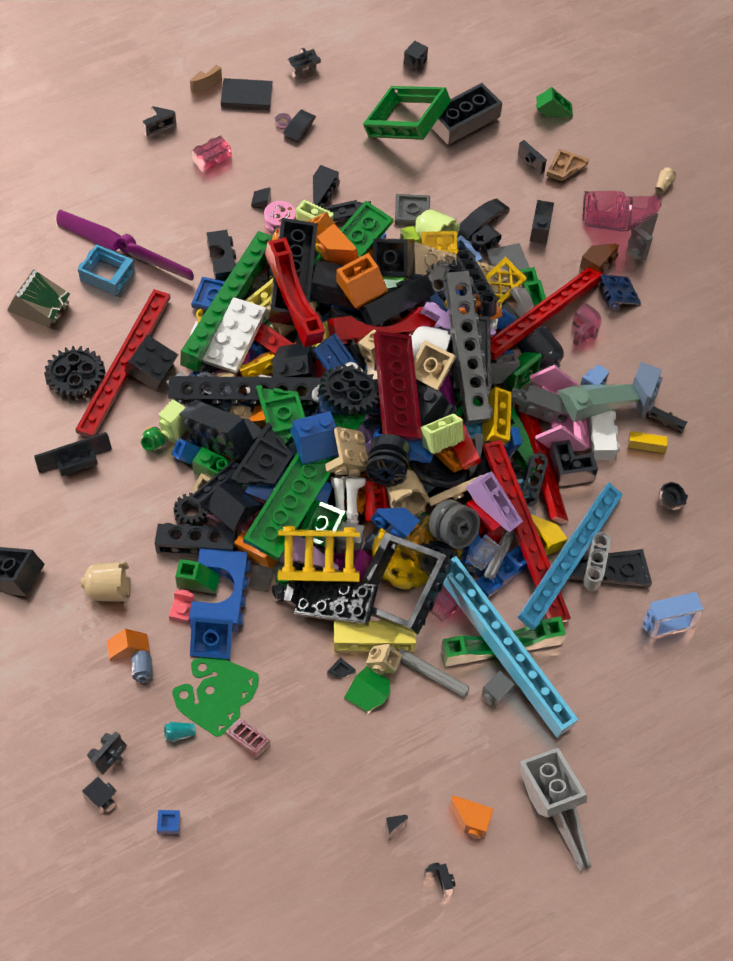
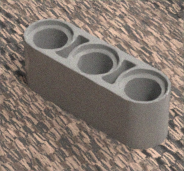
(593, 568)

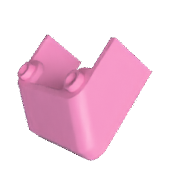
(577, 432)

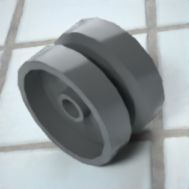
(454, 524)

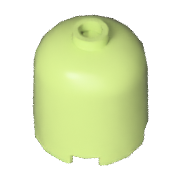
(435, 221)

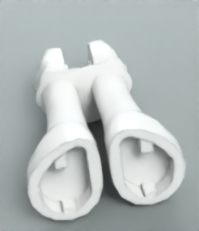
(352, 485)

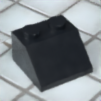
(295, 361)

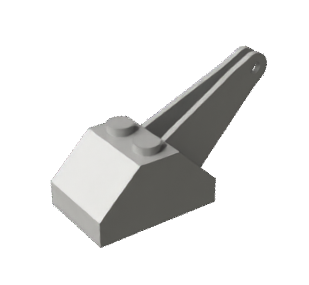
(554, 790)

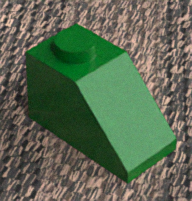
(553, 104)

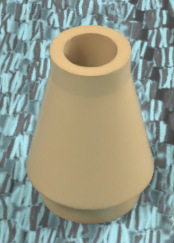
(665, 179)

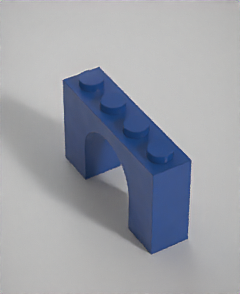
(233, 567)

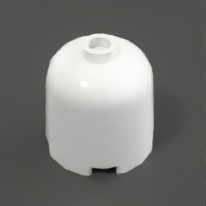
(432, 335)

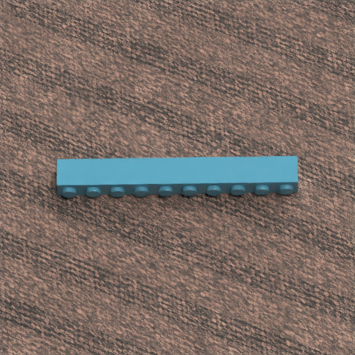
(509, 650)

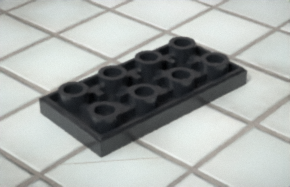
(337, 601)

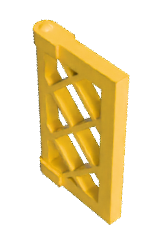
(512, 271)

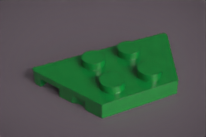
(280, 410)

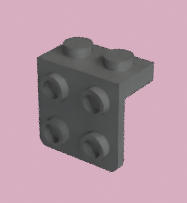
(641, 238)

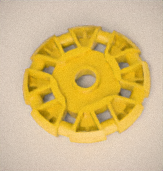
(402, 566)

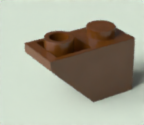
(599, 257)

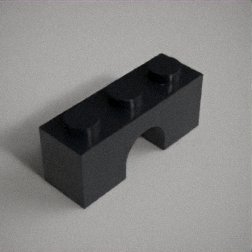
(220, 245)

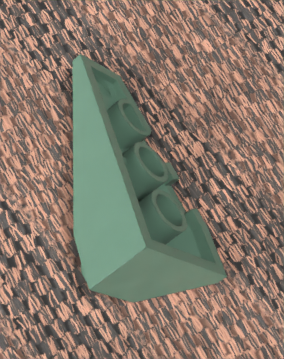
(591, 400)

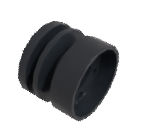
(388, 460)

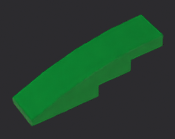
(523, 453)

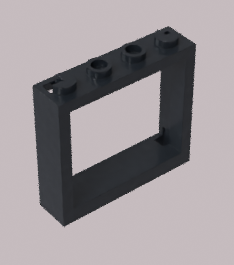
(433, 586)

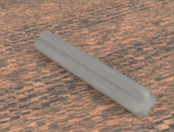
(496, 561)
(434, 673)

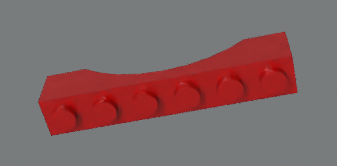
(304, 317)
(350, 328)

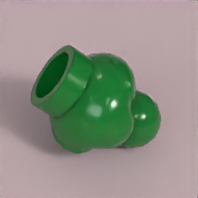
(152, 439)

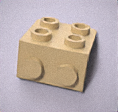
(351, 451)

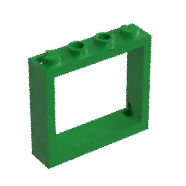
(379, 128)

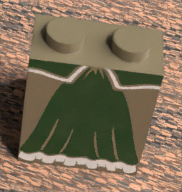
(39, 300)

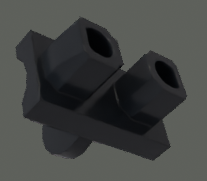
(304, 60)
(109, 753)

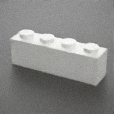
(603, 436)

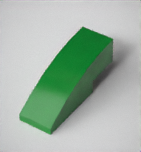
(533, 285)

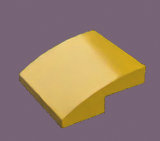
(440, 240)

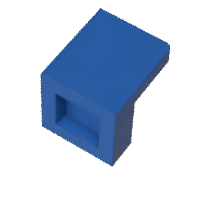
(185, 450)

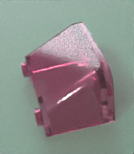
(617, 211)

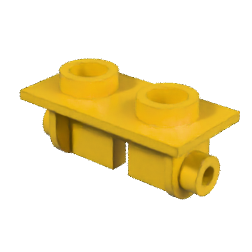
(263, 367)

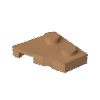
(565, 165)

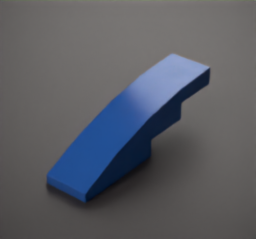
(510, 568)

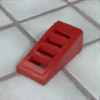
(381, 500)

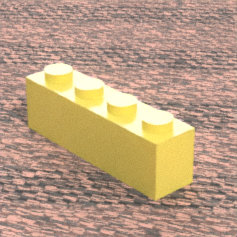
(362, 637)

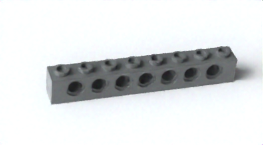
(471, 413)

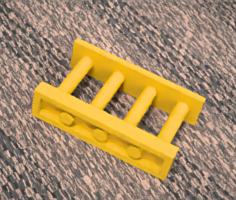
(309, 573)

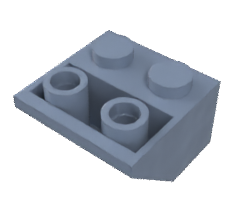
(647, 384)

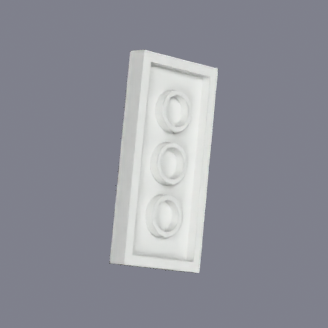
(235, 335)

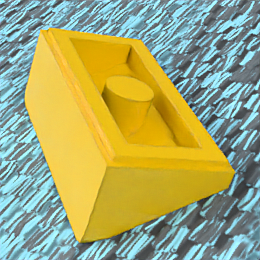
(647, 442)

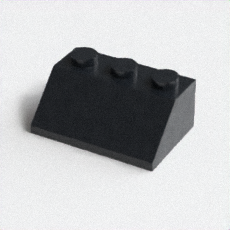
(325, 288)

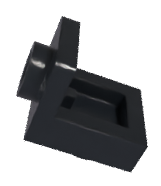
(445, 879)

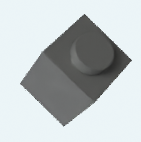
(497, 690)

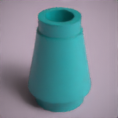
(177, 731)

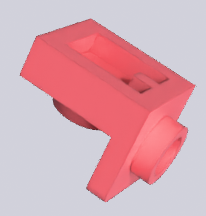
(181, 606)

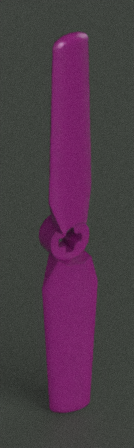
(113, 241)

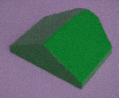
(368, 690)

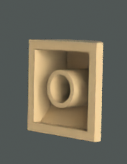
(432, 364)

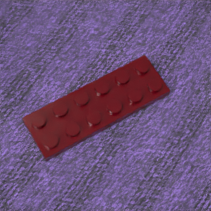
(397, 385)

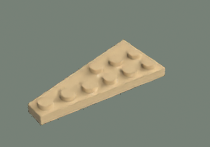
(426, 256)

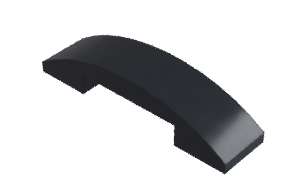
(481, 217)

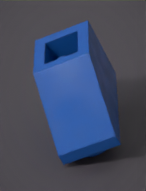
(395, 521)

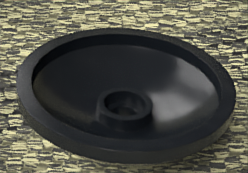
(437, 473)

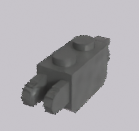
(540, 404)

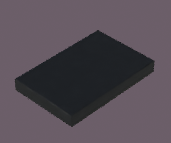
(246, 93)

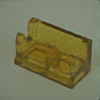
(418, 535)

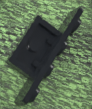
(74, 456)

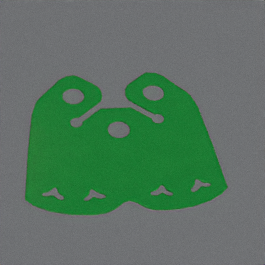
(225, 699)

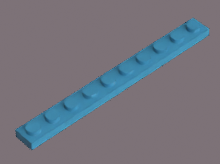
(569, 556)

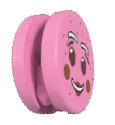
(276, 211)

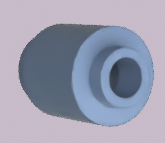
(141, 666)

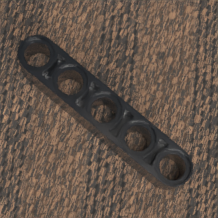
(481, 288)

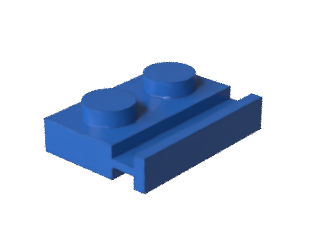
(333, 353)

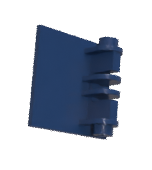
(618, 290)

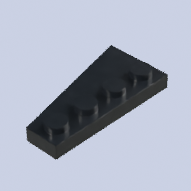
(621, 568)

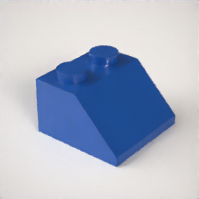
(315, 437)

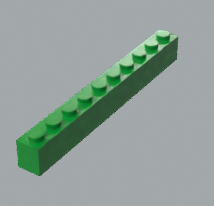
(235, 286)

